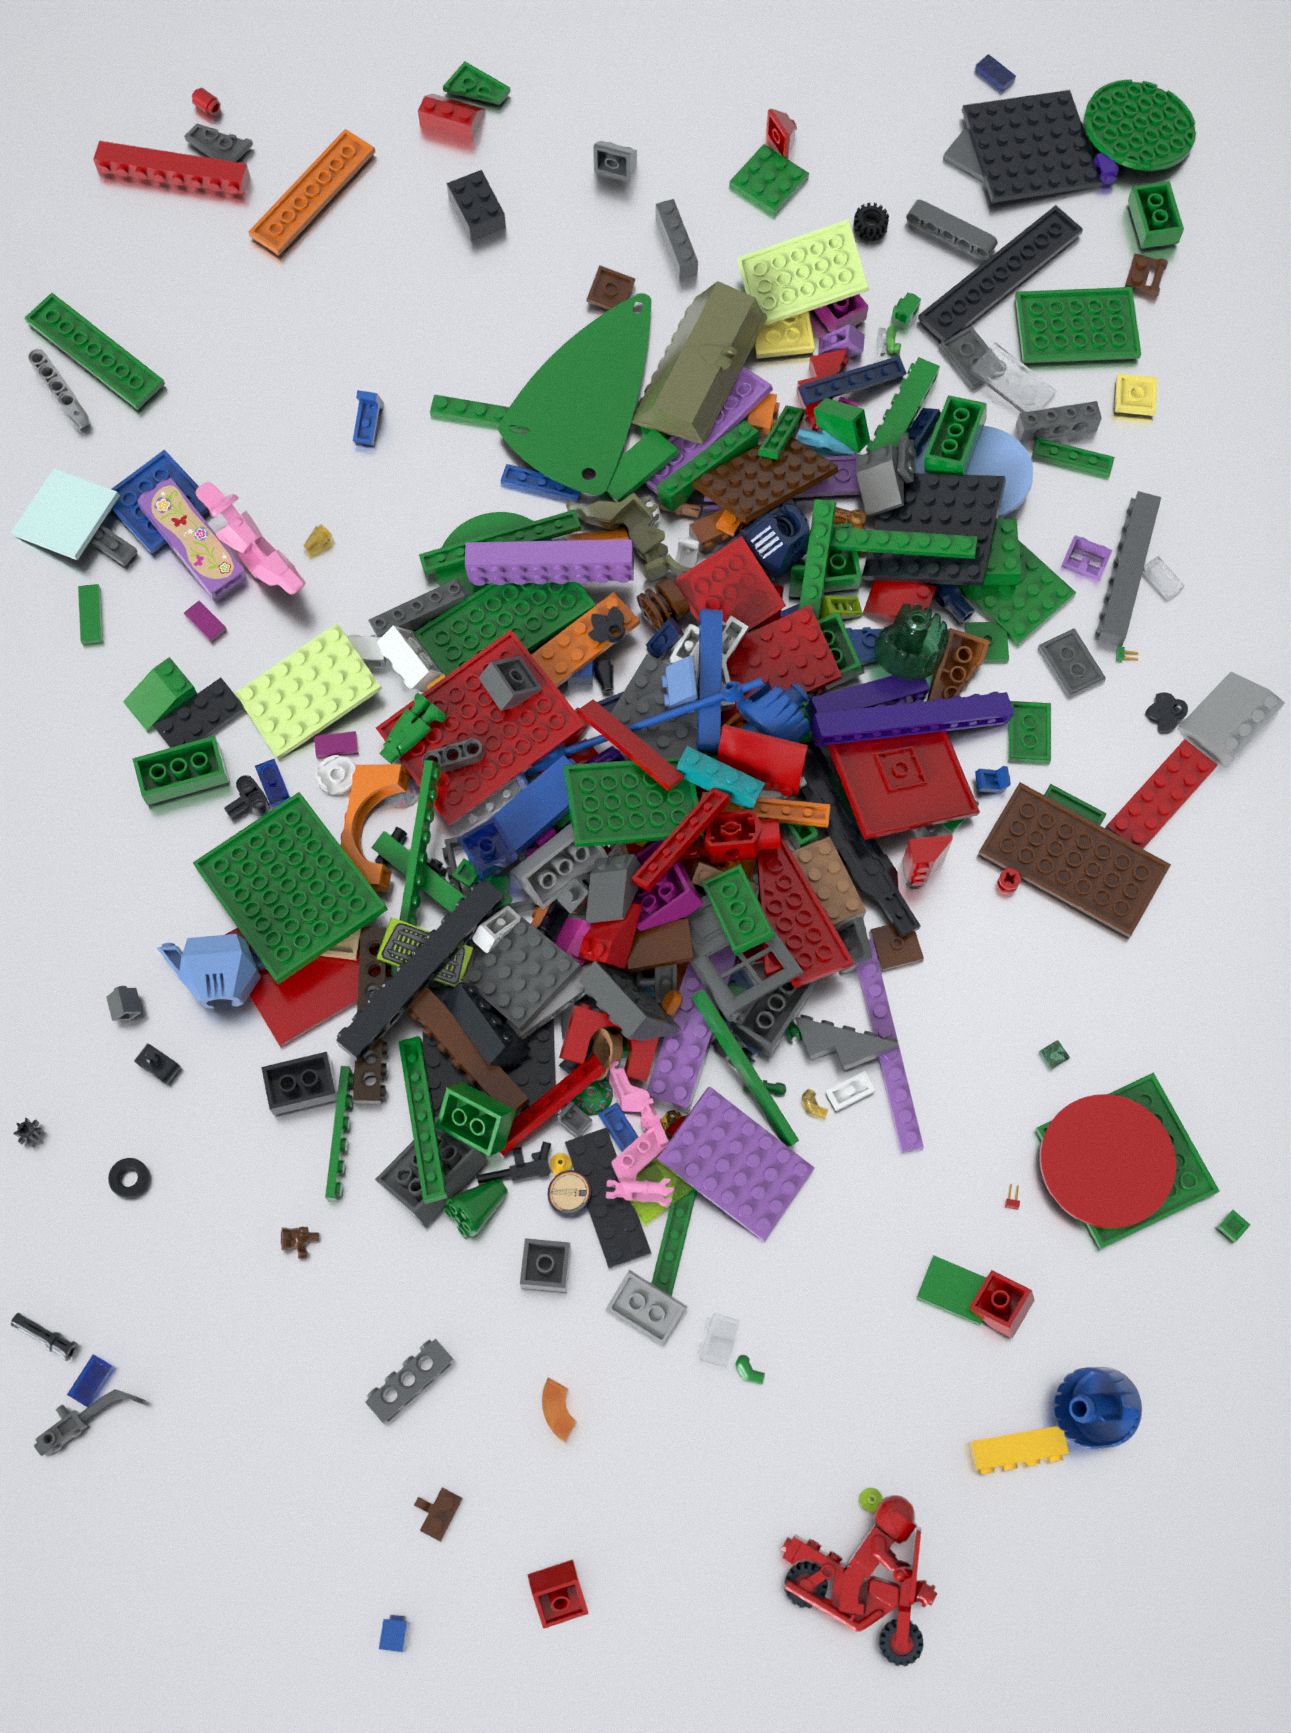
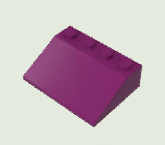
(670, 898)

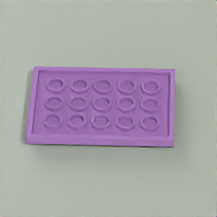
(735, 1163)

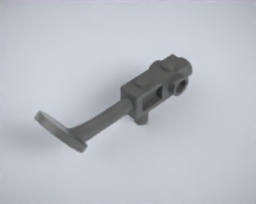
(74, 1422)

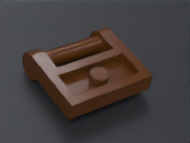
(1139, 273)

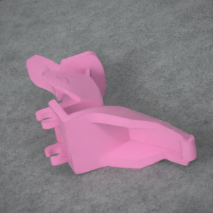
(244, 536)

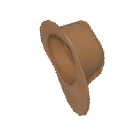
(607, 1048)

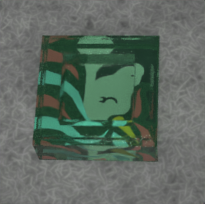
(1054, 1055)

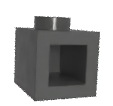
(124, 1003)

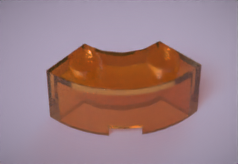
(555, 1410)

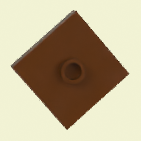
(610, 288)
(894, 950)

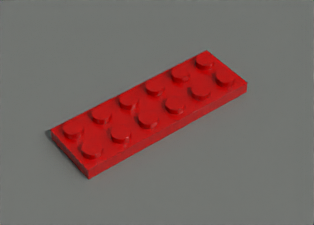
(1162, 795)

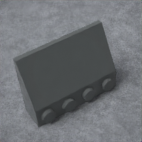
(627, 1003)
(402, 1177)

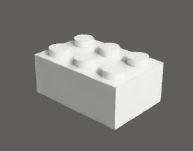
(408, 658)

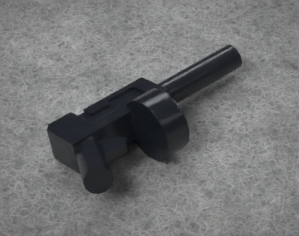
(522, 1169)

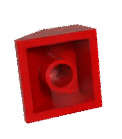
(1002, 1303)
(557, 1594)

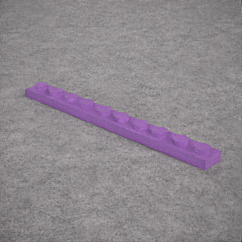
(890, 1063)

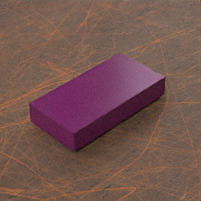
(205, 621)
(336, 744)

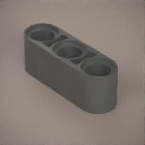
(461, 748)

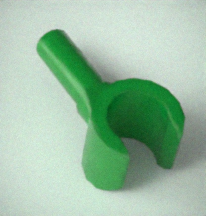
(793, 1031)

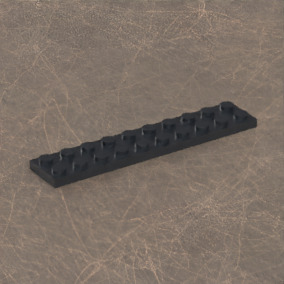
(1000, 274)

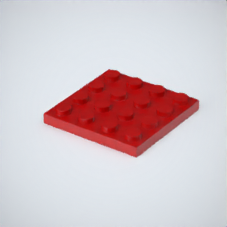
(731, 583)

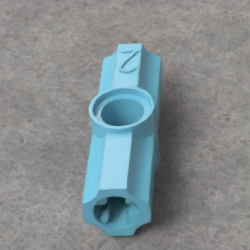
(823, 443)

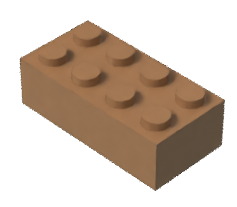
(830, 881)

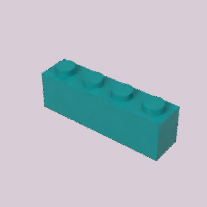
(712, 773)

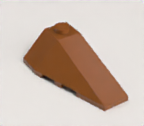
(959, 663)

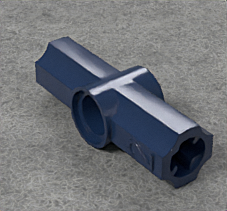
(950, 597)

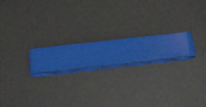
(709, 678)

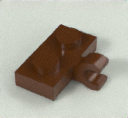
(439, 1514)

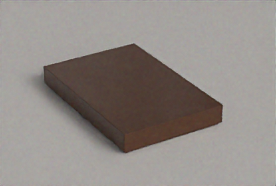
(661, 946)

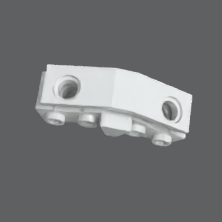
(732, 634)

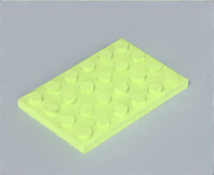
(804, 272)
(308, 691)

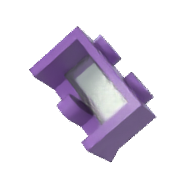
(1087, 557)

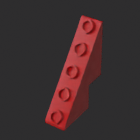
(822, 367)

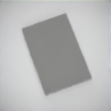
(646, 1307)

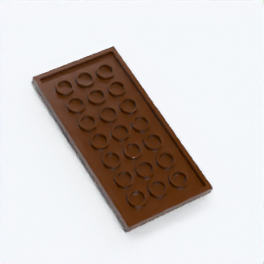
(1075, 859)

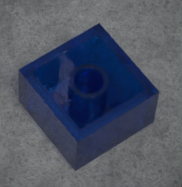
(487, 848)

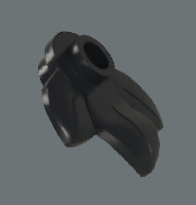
(606, 625)
(1164, 711)

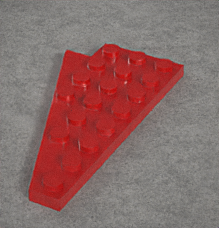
(797, 918)

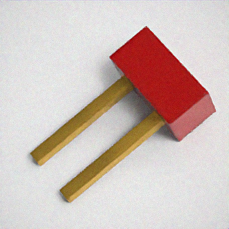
(1010, 1203)

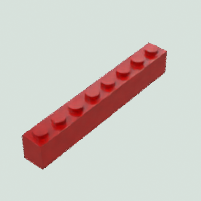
(171, 167)

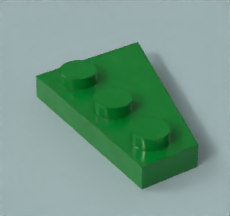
(476, 84)

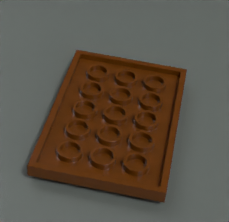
(757, 484)

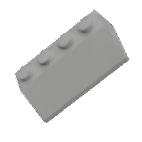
(555, 866)

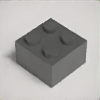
(545, 1265)

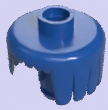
(774, 712)
(1098, 1407)

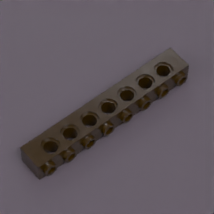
(363, 1093)

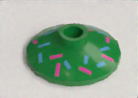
(599, 1101)

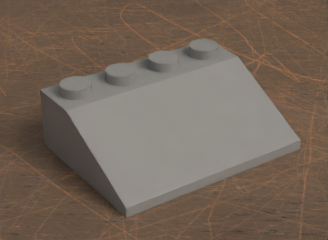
(1231, 717)

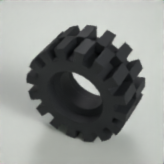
(871, 230)

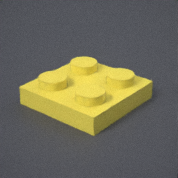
(1136, 394)

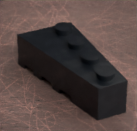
(486, 1027)

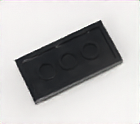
(200, 715)

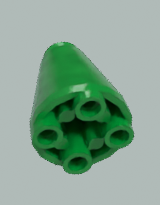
(475, 1206)

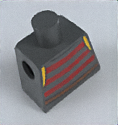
(575, 895)

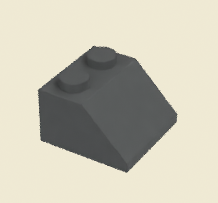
(614, 159)
(509, 682)

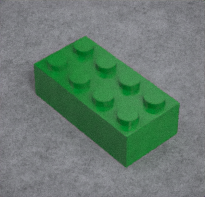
(955, 436)
(180, 770)

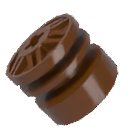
(665, 602)

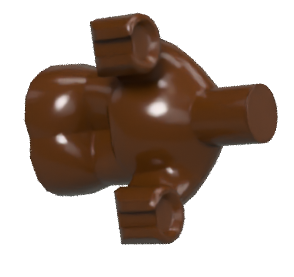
(297, 1238)

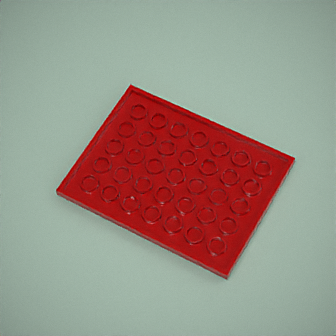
(510, 737)

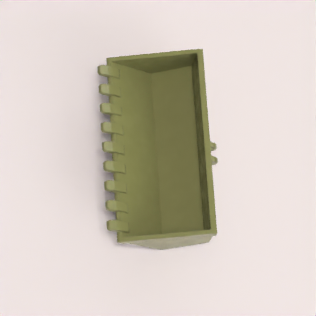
(701, 364)

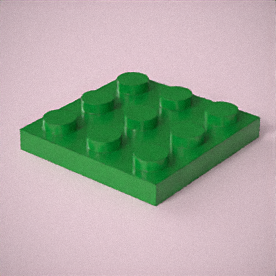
(769, 179)

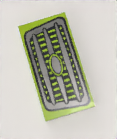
(403, 938)

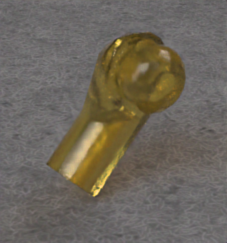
(811, 1106)
(668, 1119)

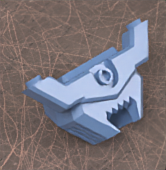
(215, 967)

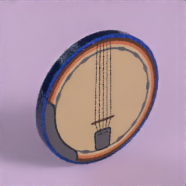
(569, 1192)

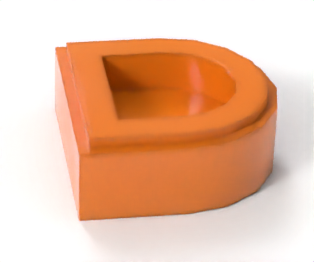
(671, 1002)

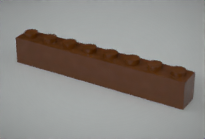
(451, 1038)

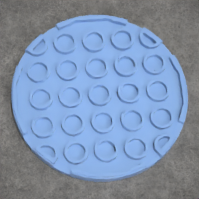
(998, 455)

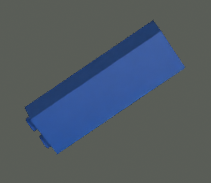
(535, 807)

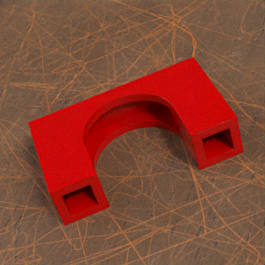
(585, 1023)

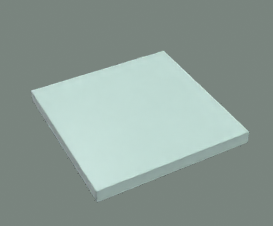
(65, 514)

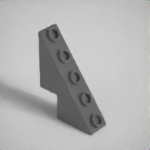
(420, 610)
(851, 1046)

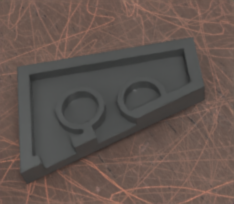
(217, 144)

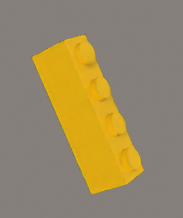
(1018, 1448)

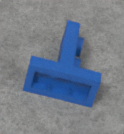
(367, 417)

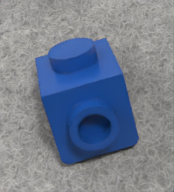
(992, 780)

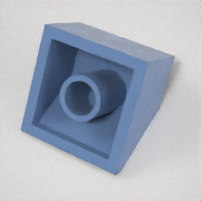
(679, 683)

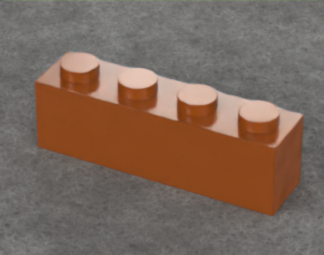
(707, 533)

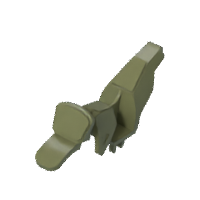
(641, 528)

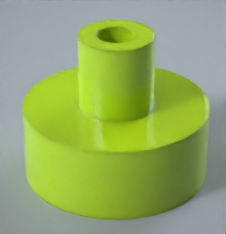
(864, 1499)

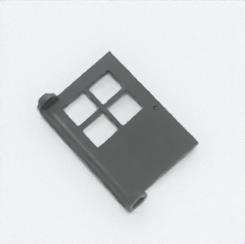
(709, 939)

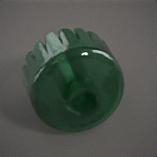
(912, 644)

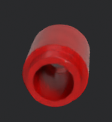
(205, 101)

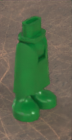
(411, 728)

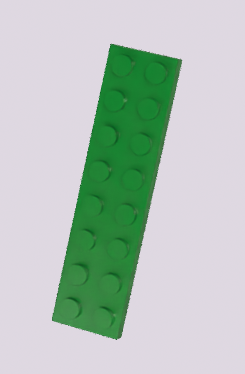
(94, 351)

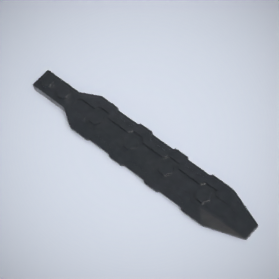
(867, 862)

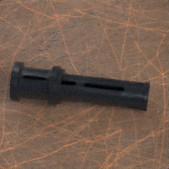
(52, 1341)

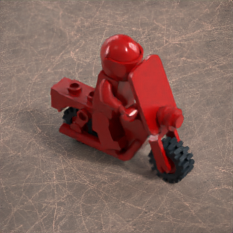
(864, 1603)

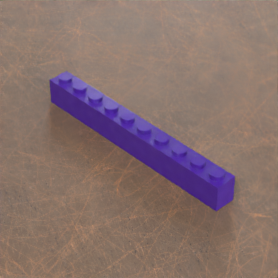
(910, 718)

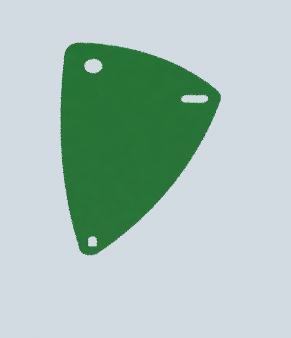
(583, 400)

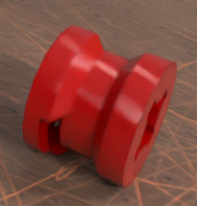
(1006, 885)

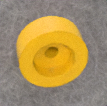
(563, 1158)

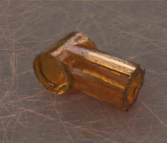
(845, 516)

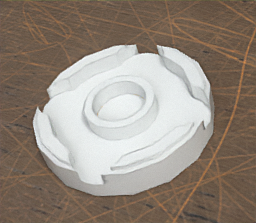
(335, 775)

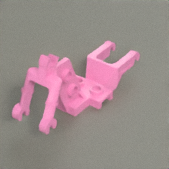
(642, 1150)

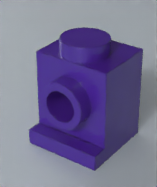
(1107, 168)

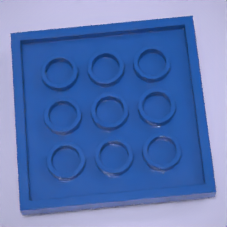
(145, 479)

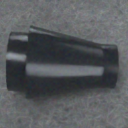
(605, 673)

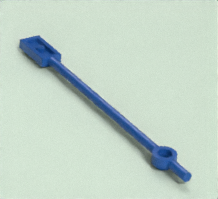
(730, 693)

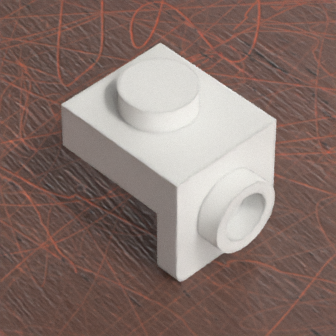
(687, 552)

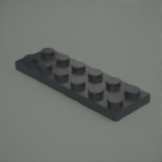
(613, 1219)

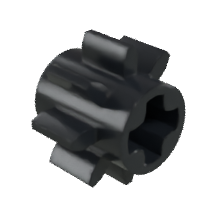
(32, 1135)

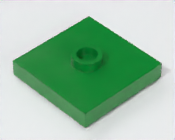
(992, 631)

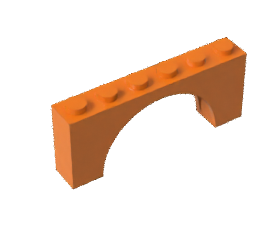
(368, 788)

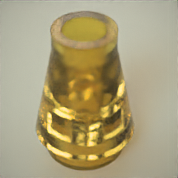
(317, 538)

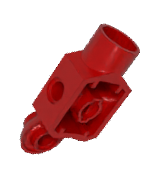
(735, 838)

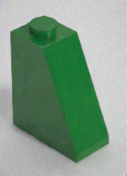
(844, 423)

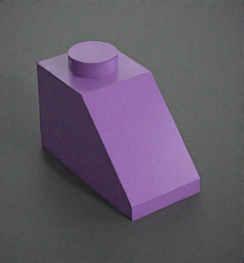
(843, 338)

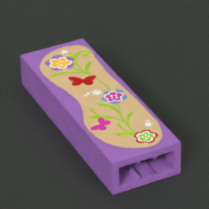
(191, 538)

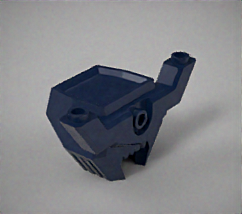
(778, 538)

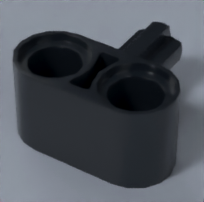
(248, 798)
(157, 1063)

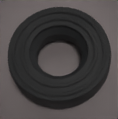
(119, 1168)

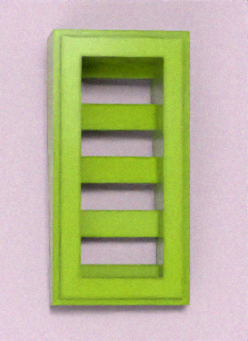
(828, 606)

